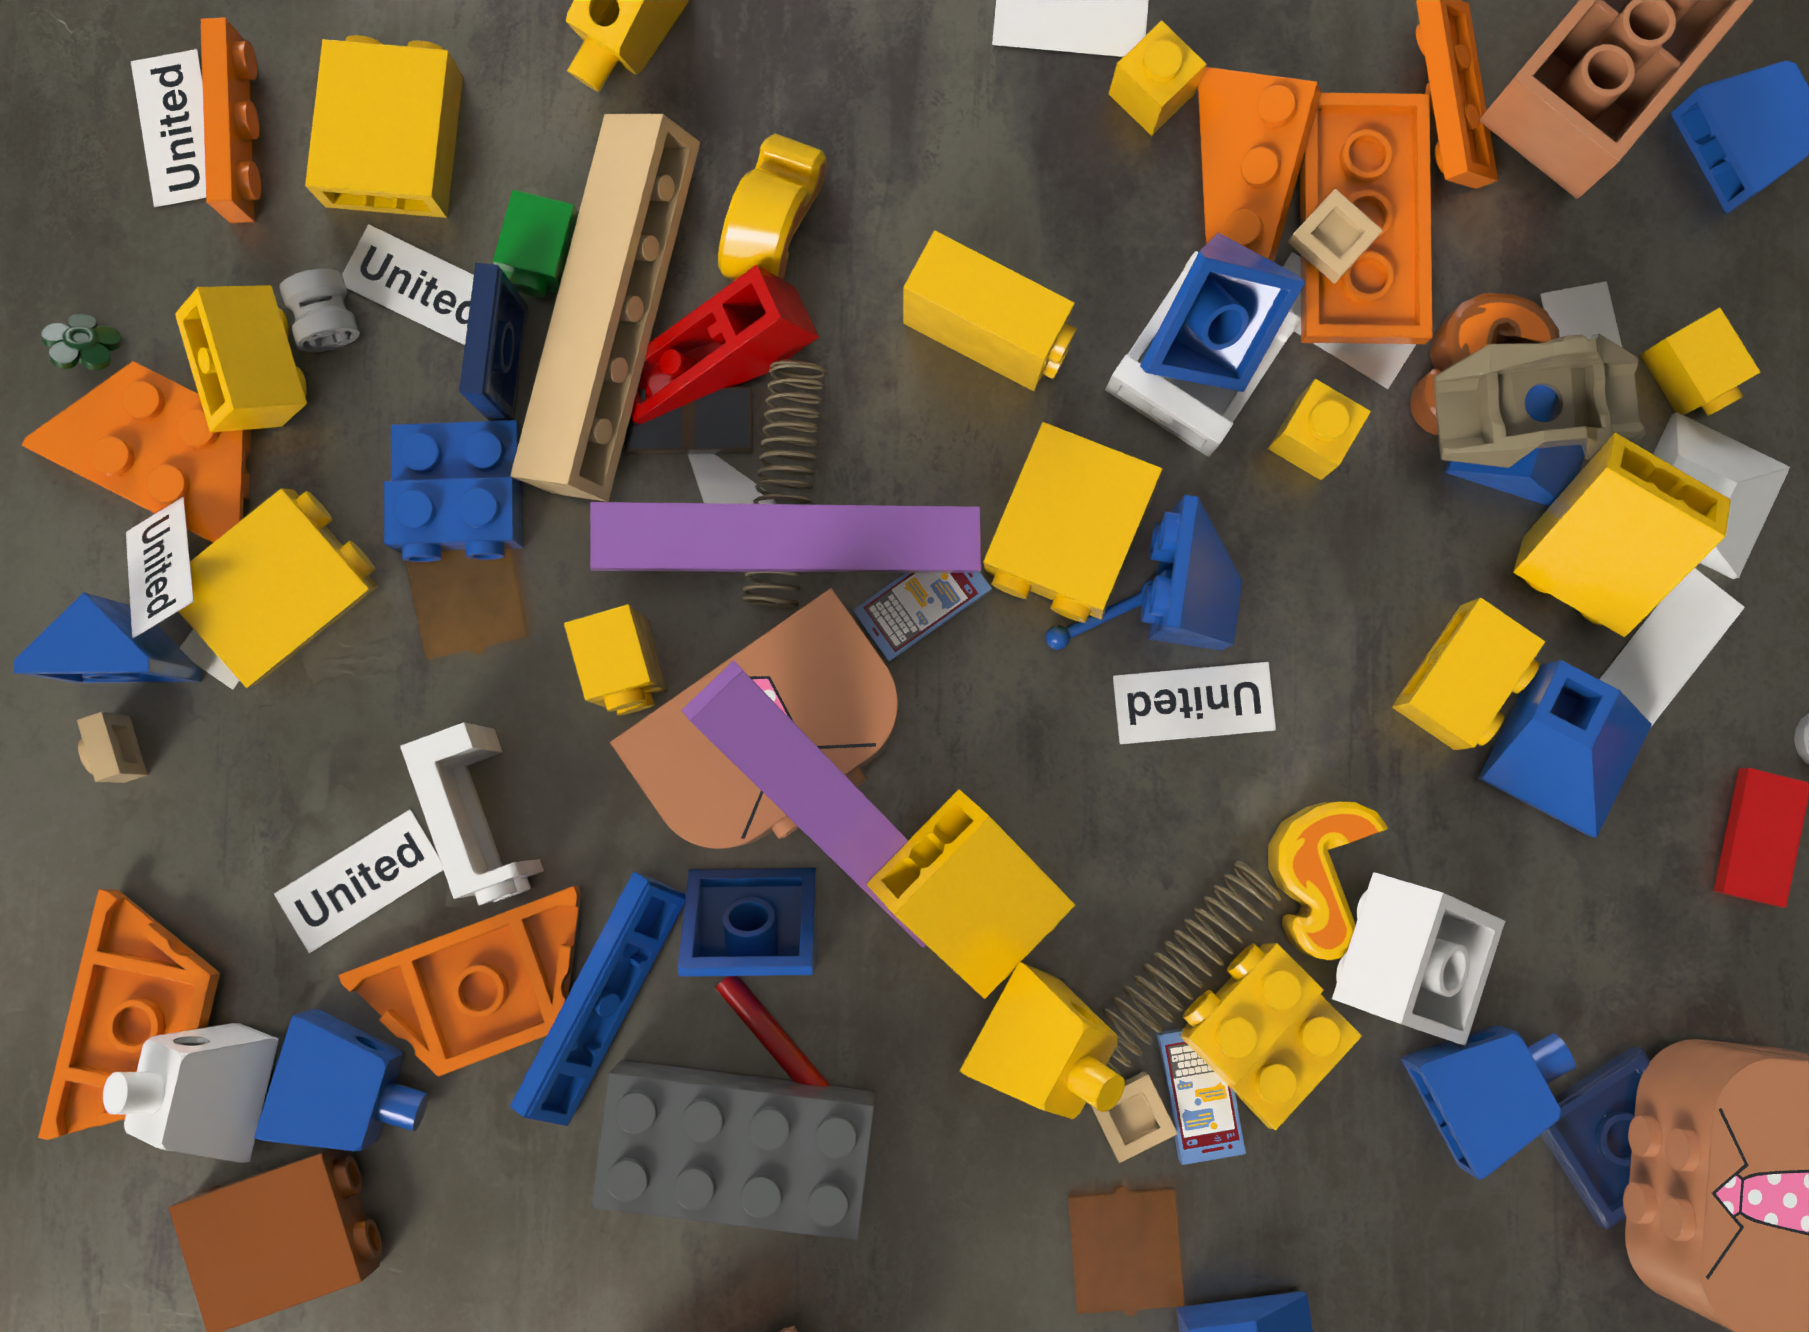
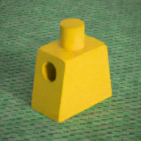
(618, 33)
(1046, 1047)

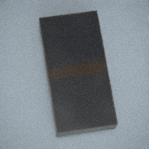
(705, 426)

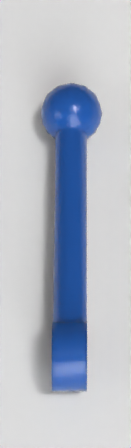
(1059, 636)

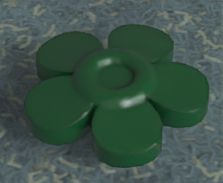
(80, 343)

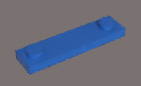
(599, 1000)

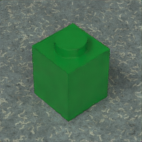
(535, 242)

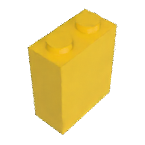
(384, 127)
(987, 312)
(1071, 523)
(1622, 536)
(274, 585)
(970, 894)

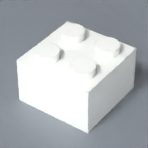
(1418, 958)

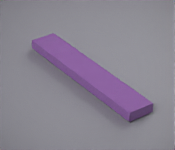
(784, 538)
(796, 776)

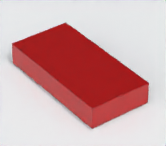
(1762, 837)

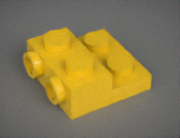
(1268, 1032)

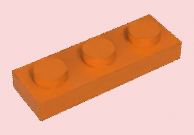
(1456, 92)
(229, 121)

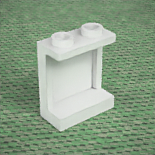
(1186, 409)
(455, 814)

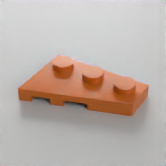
(1252, 152)

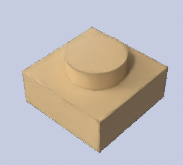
(1335, 236)
(110, 748)
(1137, 1119)

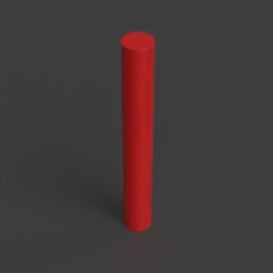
(769, 1032)

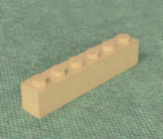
(606, 306)

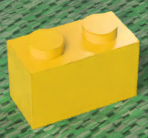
(241, 357)
(616, 659)
(1470, 676)

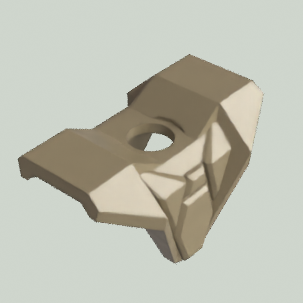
(1484, 396)

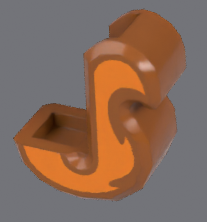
(1470, 326)

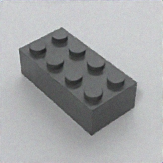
(733, 1149)

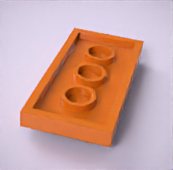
(1379, 159)

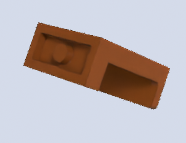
(276, 1239)

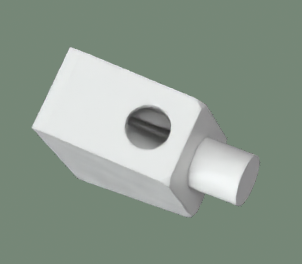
(197, 1091)

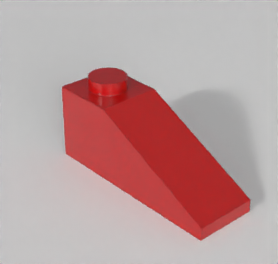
(723, 343)

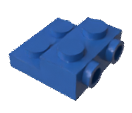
(453, 490)

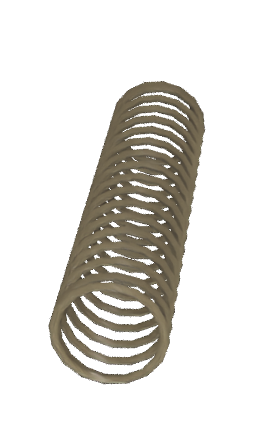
(797, 455)
(1239, 868)

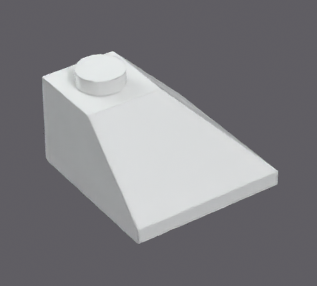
(1734, 471)

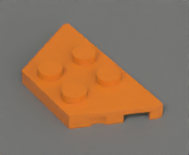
(152, 448)
(477, 985)
(129, 987)

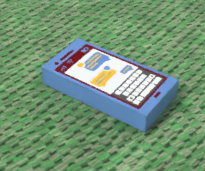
(917, 607)
(1199, 1104)

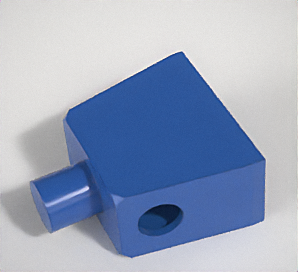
(1747, 129)
(336, 1087)
(1490, 1093)

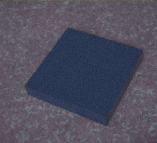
(493, 344)
(1593, 1134)

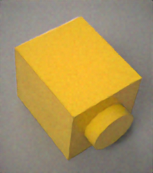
(1156, 78)
(1701, 365)
(1319, 429)

